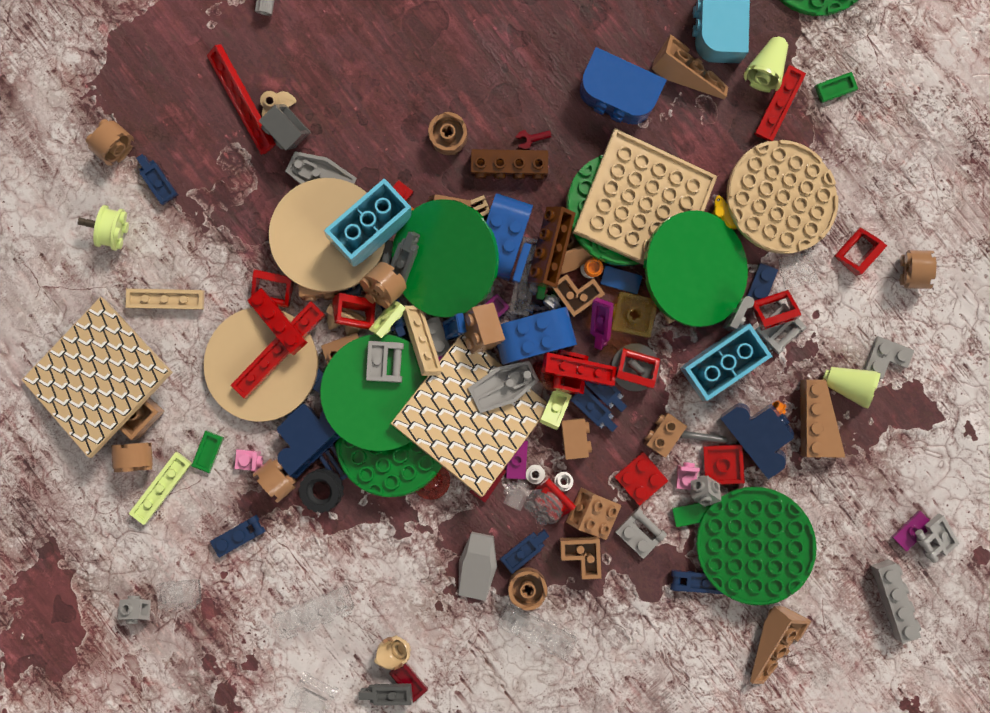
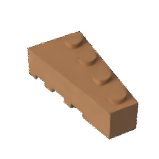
(818, 421)

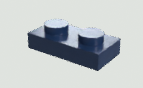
(762, 281)

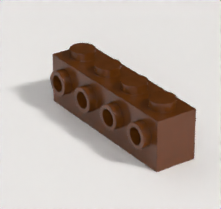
(509, 163)
(551, 247)

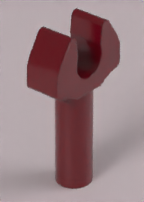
(531, 138)

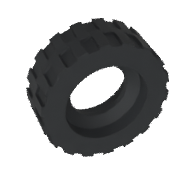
(306, 490)

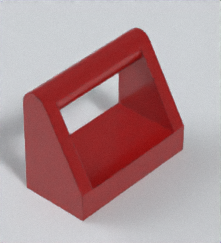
(868, 258)
(257, 275)
(356, 303)
(779, 319)
(635, 378)
(570, 386)
(548, 486)

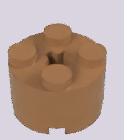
(444, 123)
(110, 142)
(918, 269)
(383, 285)
(132, 457)
(274, 480)
(522, 598)

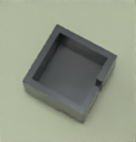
(284, 127)

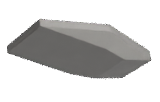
(308, 167)
(503, 386)
(477, 566)

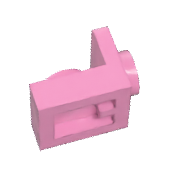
(248, 460)
(685, 475)

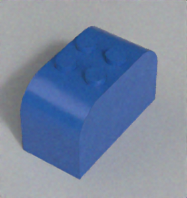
(619, 88)
(508, 222)
(536, 335)

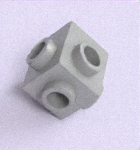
(705, 490)
(134, 609)

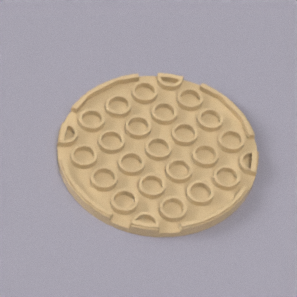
(782, 197)
(300, 240)
(235, 347)

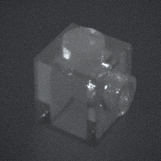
(516, 494)

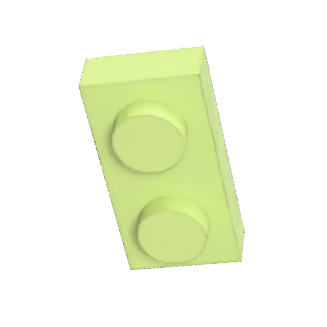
(386, 319)
(555, 409)

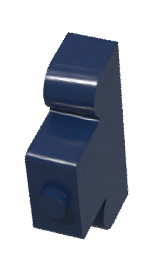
(761, 435)
(307, 437)

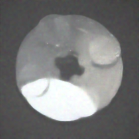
(535, 505)

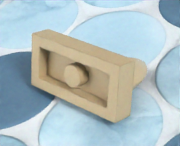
(346, 312)

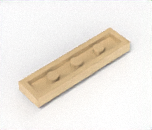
(165, 299)
(422, 341)

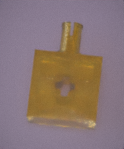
(643, 307)

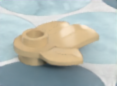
(279, 98)

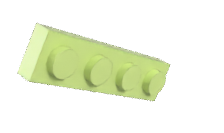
(160, 488)

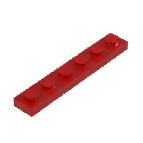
(240, 98)
(275, 352)

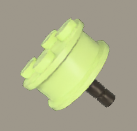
(108, 227)

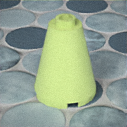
(768, 66)
(853, 384)

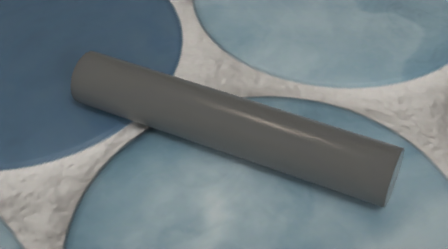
(704, 437)

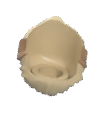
(392, 653)

